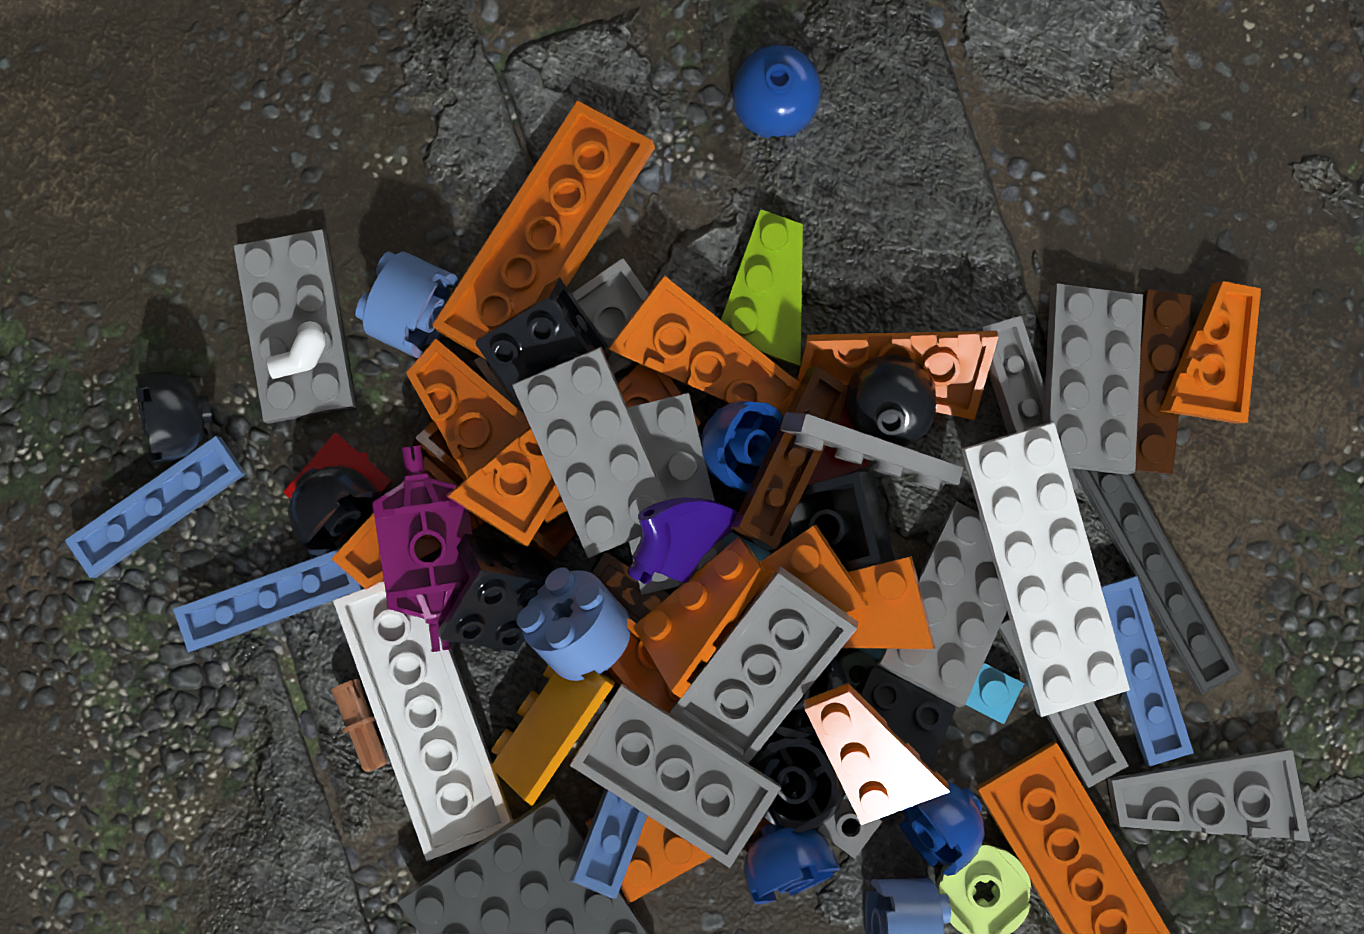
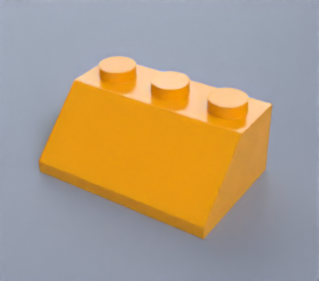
(548, 730)

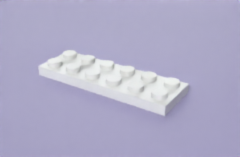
(1045, 569)
(424, 724)

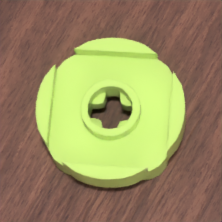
(1010, 890)

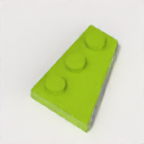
(768, 289)

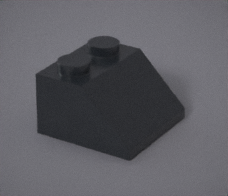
(849, 518)

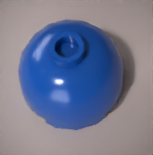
(776, 91)
(737, 442)
(946, 828)
(787, 862)

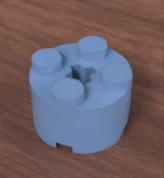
(405, 302)
(575, 624)
(906, 907)

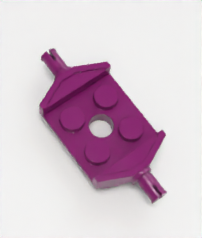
(401, 518)

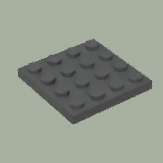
(518, 885)

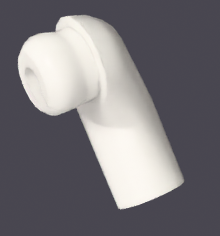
(303, 353)

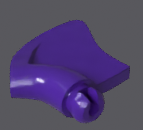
(678, 536)

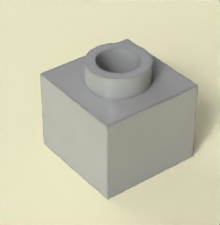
(852, 842)

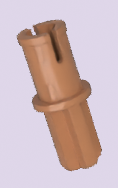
(359, 724)

